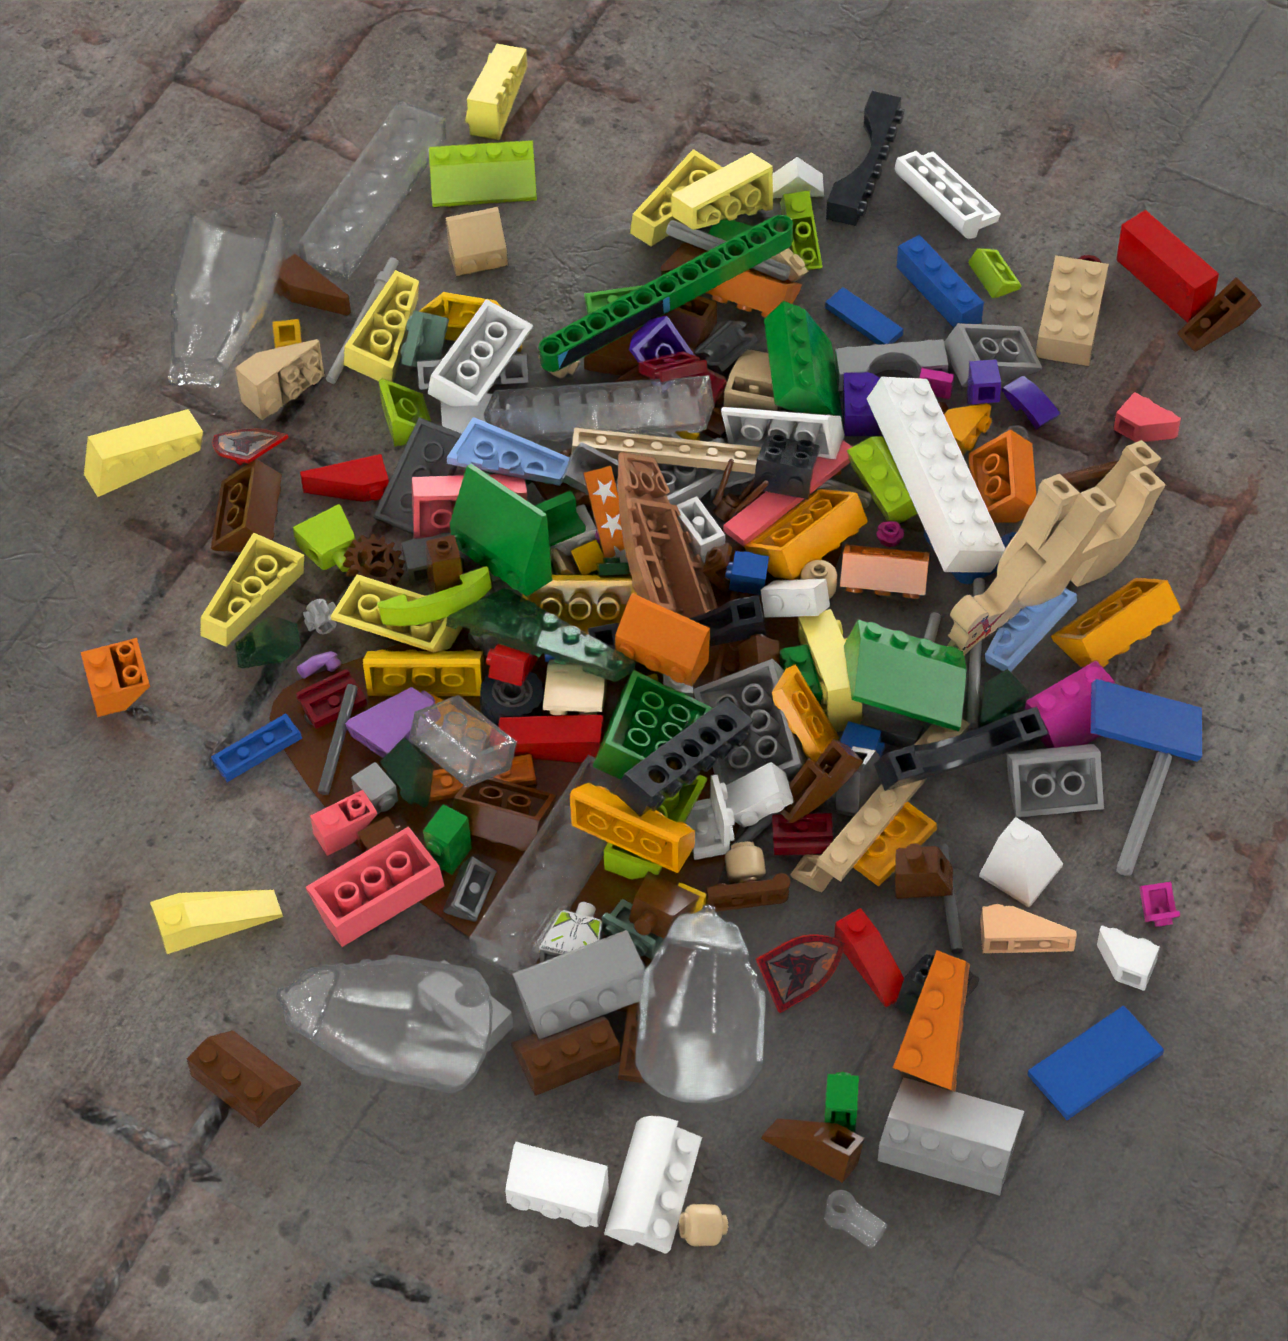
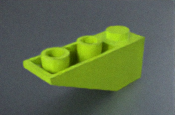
(805, 240)

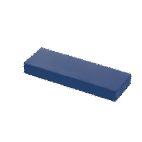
(863, 317)
(256, 747)

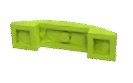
(437, 606)

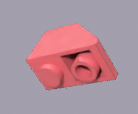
(1145, 420)
(339, 823)

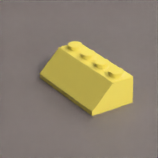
(360, 610)

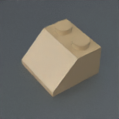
(476, 241)

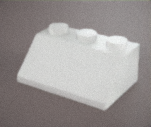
(557, 1185)

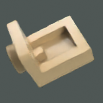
(794, 261)

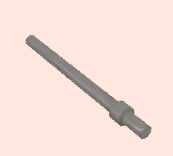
(380, 281)
(975, 669)

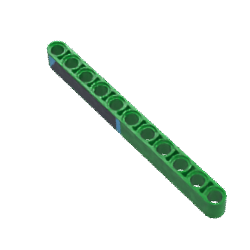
(665, 293)

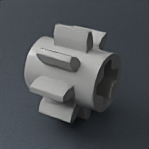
(319, 616)

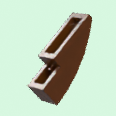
(821, 779)

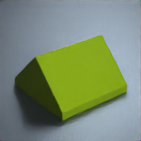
(401, 410)

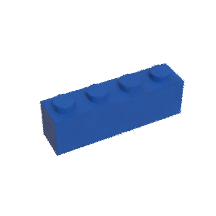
(939, 283)

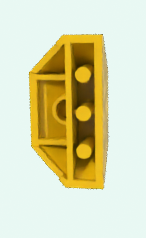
(458, 310)

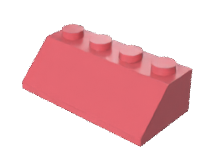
(436, 497)
(375, 886)

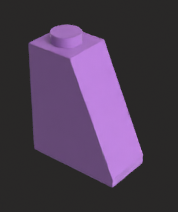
(389, 721)

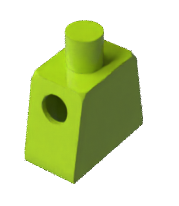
(325, 538)

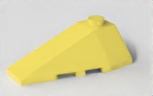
(204, 916)

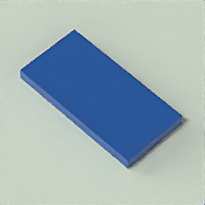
(1146, 720)
(1095, 1062)

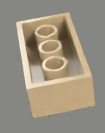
(1072, 310)

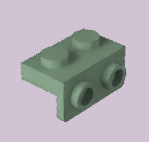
(424, 338)
(619, 921)

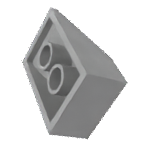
(991, 342)

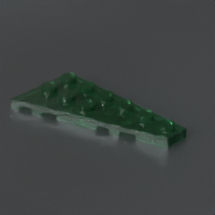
(536, 631)

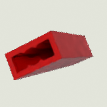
(556, 737)

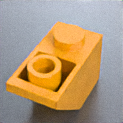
(968, 424)

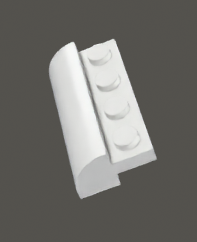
(946, 192)
(653, 1184)

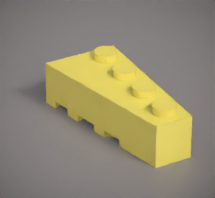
(496, 91)
(726, 193)
(655, 213)
(139, 449)
(250, 588)
(826, 646)

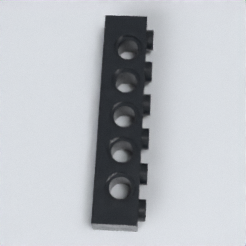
(684, 757)

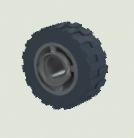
(510, 700)

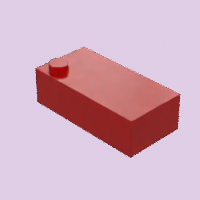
(1166, 265)

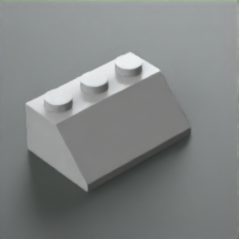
(1055, 780)

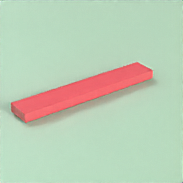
(772, 506)

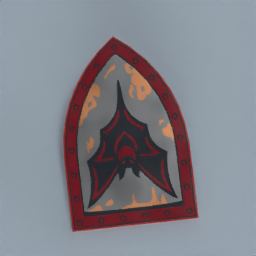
(246, 444)
(799, 967)

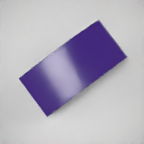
(1034, 403)

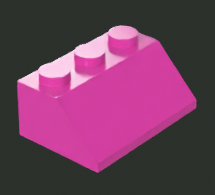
(1067, 707)

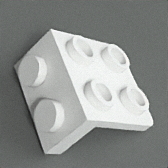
(712, 823)

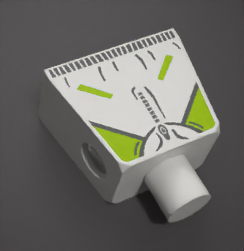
(571, 932)

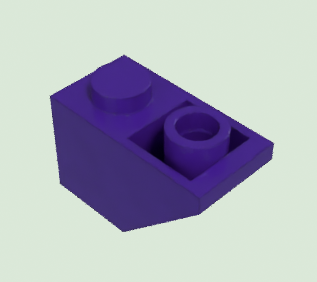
(983, 382)

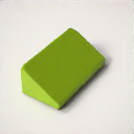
(993, 272)

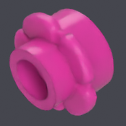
(892, 538)

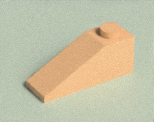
(1018, 931)

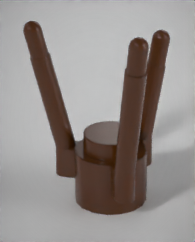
(731, 505)

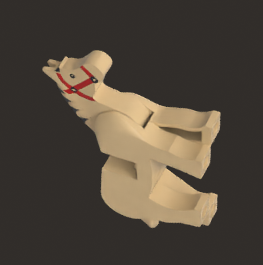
(1064, 540)

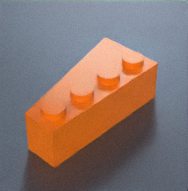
(936, 1026)

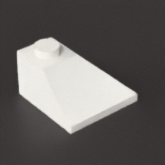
(1021, 863)

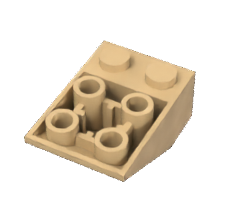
(278, 376)
(751, 383)
(573, 690)

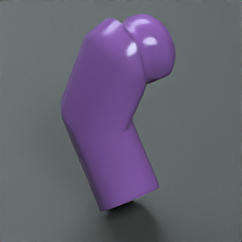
(317, 661)

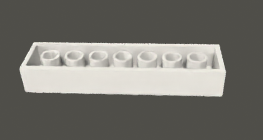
(936, 475)

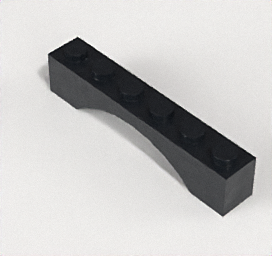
(849, 194)
(727, 623)
(931, 759)

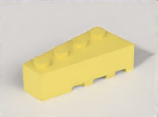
(379, 337)

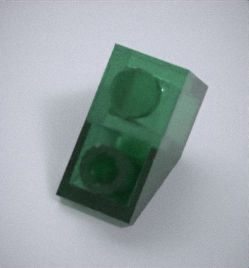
(267, 643)
(1002, 698)
(411, 771)

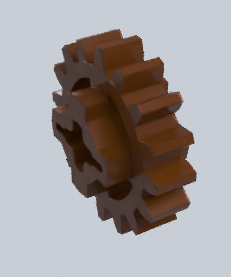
(374, 560)

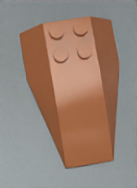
(655, 543)

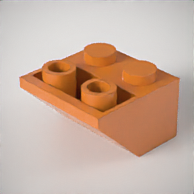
(115, 676)

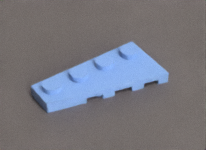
(506, 454)
(1025, 630)

